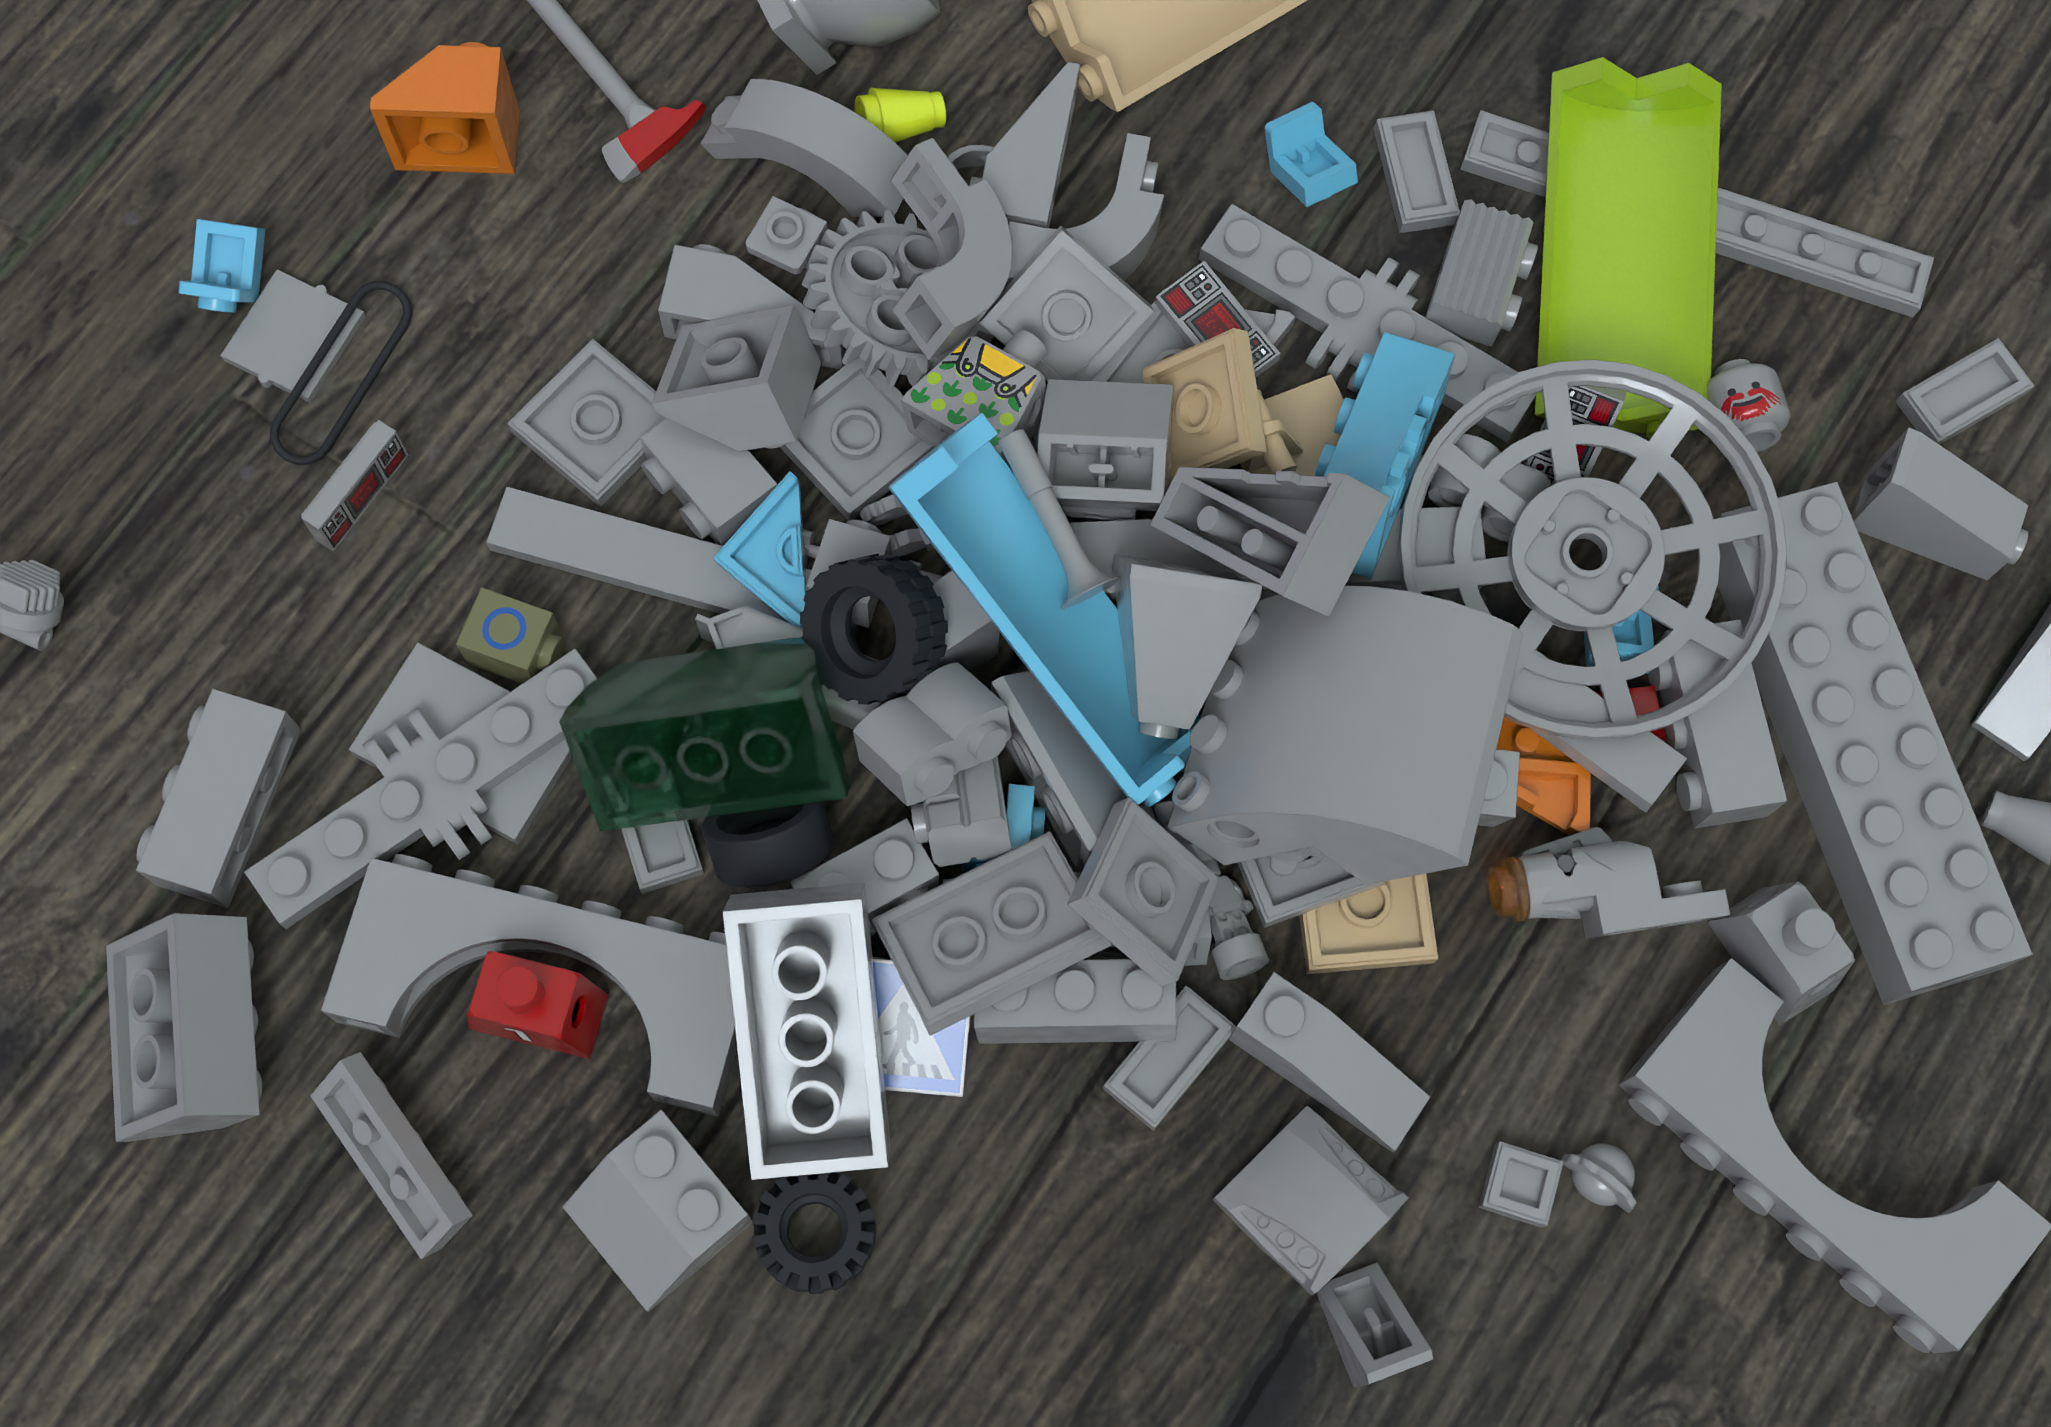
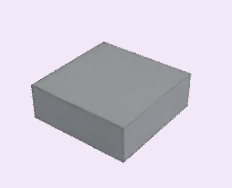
(1521, 1184)

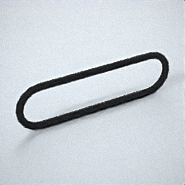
(318, 358)

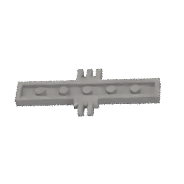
(1351, 309)
(425, 790)

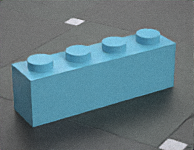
(1388, 427)

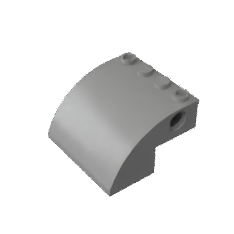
(1351, 734)

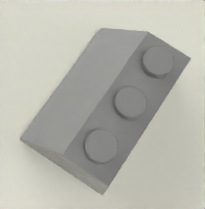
(1059, 765)
(182, 1027)

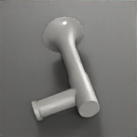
(1082, 576)

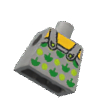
(979, 381)

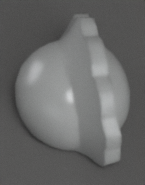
(1603, 1175)

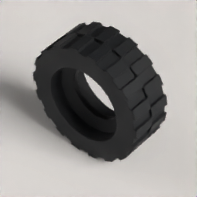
(915, 615)

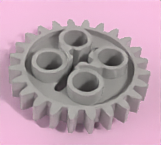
(857, 283)

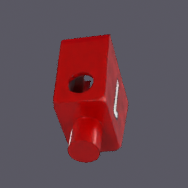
(536, 1005)

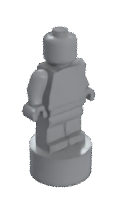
(1236, 946)

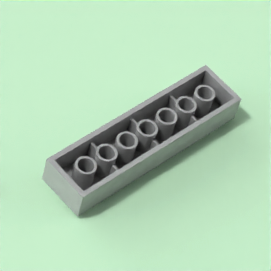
(1871, 759)

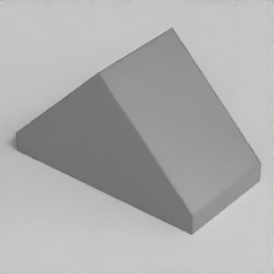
(1371, 1326)

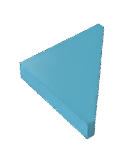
(769, 552)

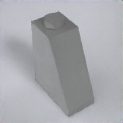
(1940, 508)

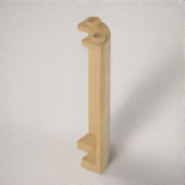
(1144, 44)

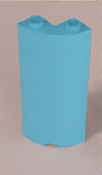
(1004, 558)

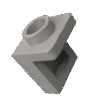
(786, 235)

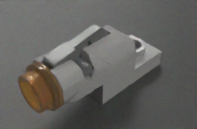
(1604, 880)

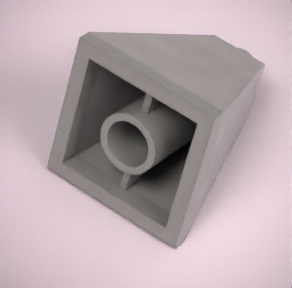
(1176, 636)

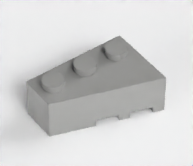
(1275, 528)

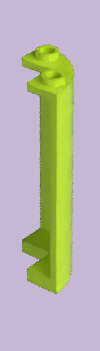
(1631, 226)

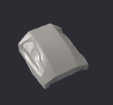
(1310, 1201)

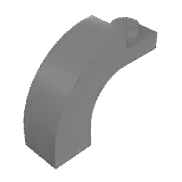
(813, 137)
(1121, 231)
(970, 244)

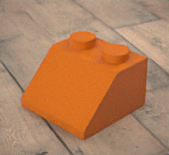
(451, 112)

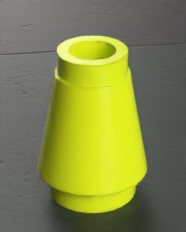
(902, 112)

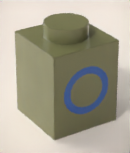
(510, 637)

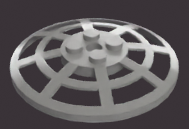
(1618, 524)

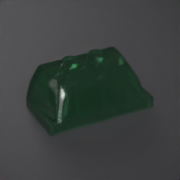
(706, 735)

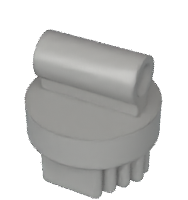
(29, 602)

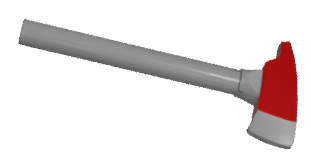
(649, 130)

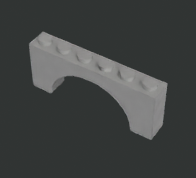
(424, 925)
(1923, 1272)

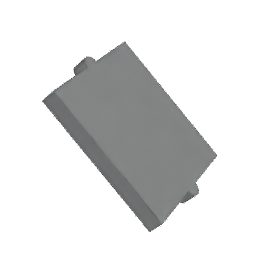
(287, 331)

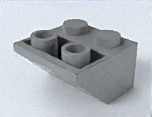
(1107, 443)

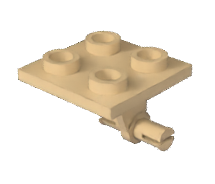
(1297, 427)

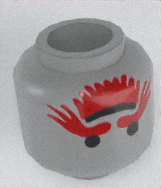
(1752, 400)

